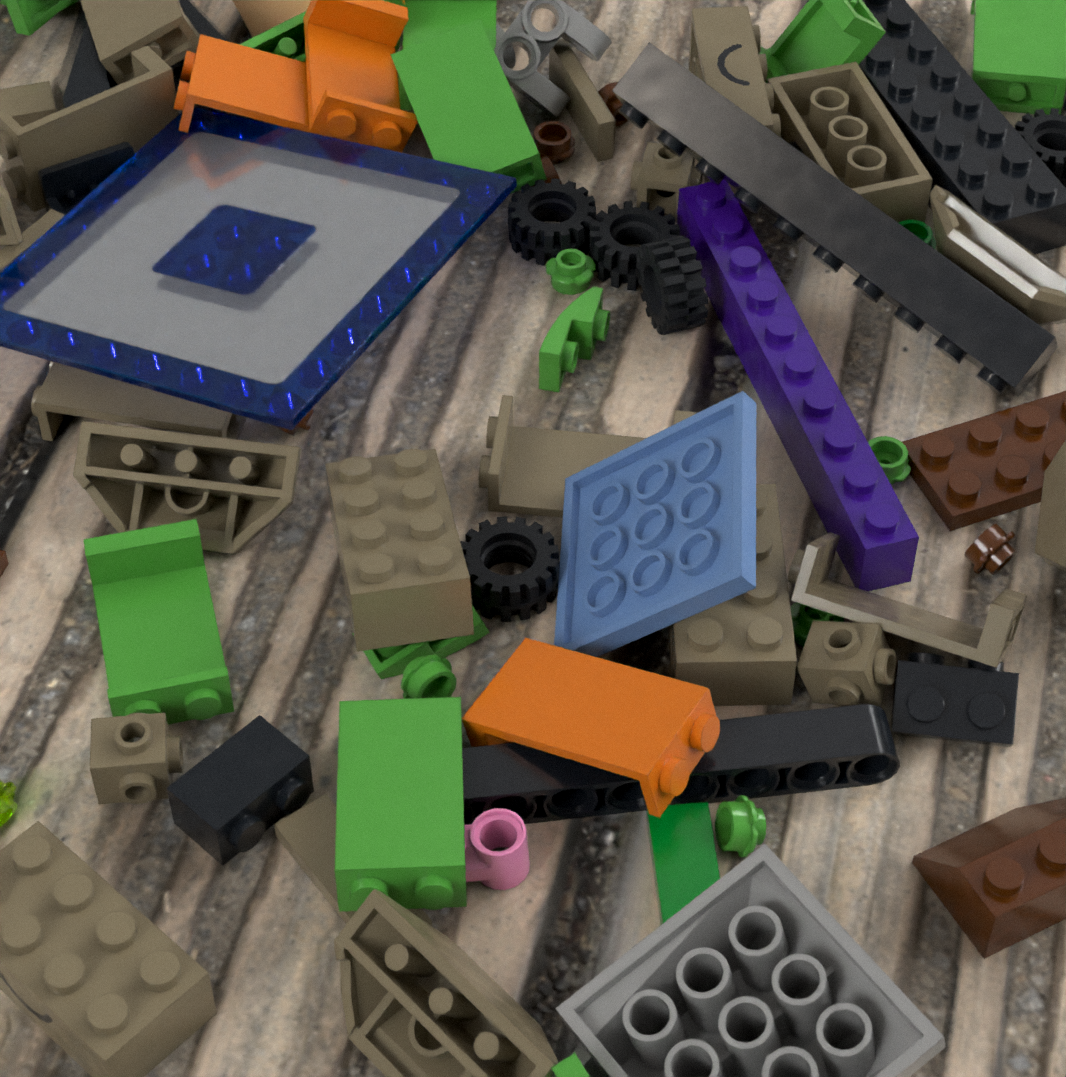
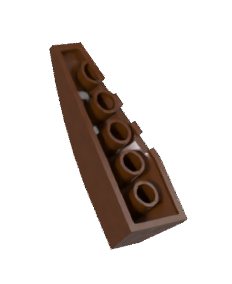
(1003, 875)

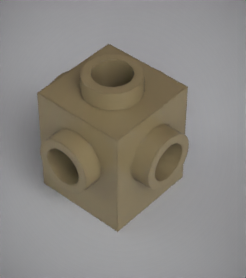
(661, 177)
(847, 663)
(133, 758)

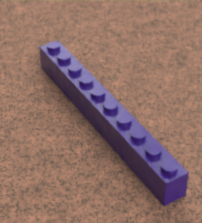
(798, 391)

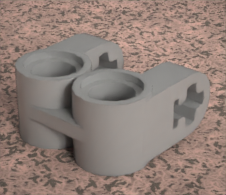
(538, 44)

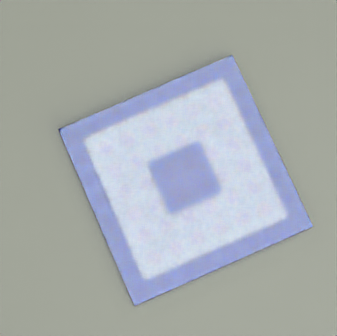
(241, 263)

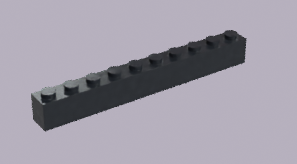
(836, 221)

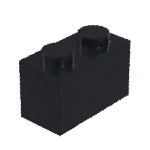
(241, 790)

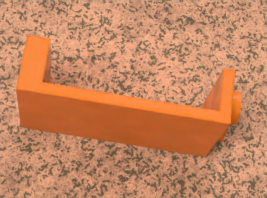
(353, 74)
(243, 84)
(598, 716)

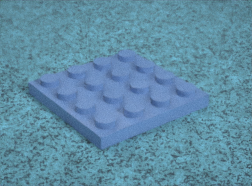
(659, 530)

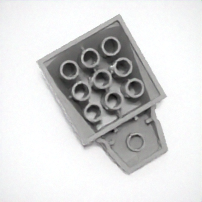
(749, 987)

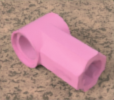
(497, 868)

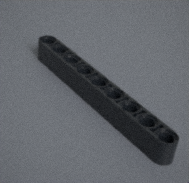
(750, 759)

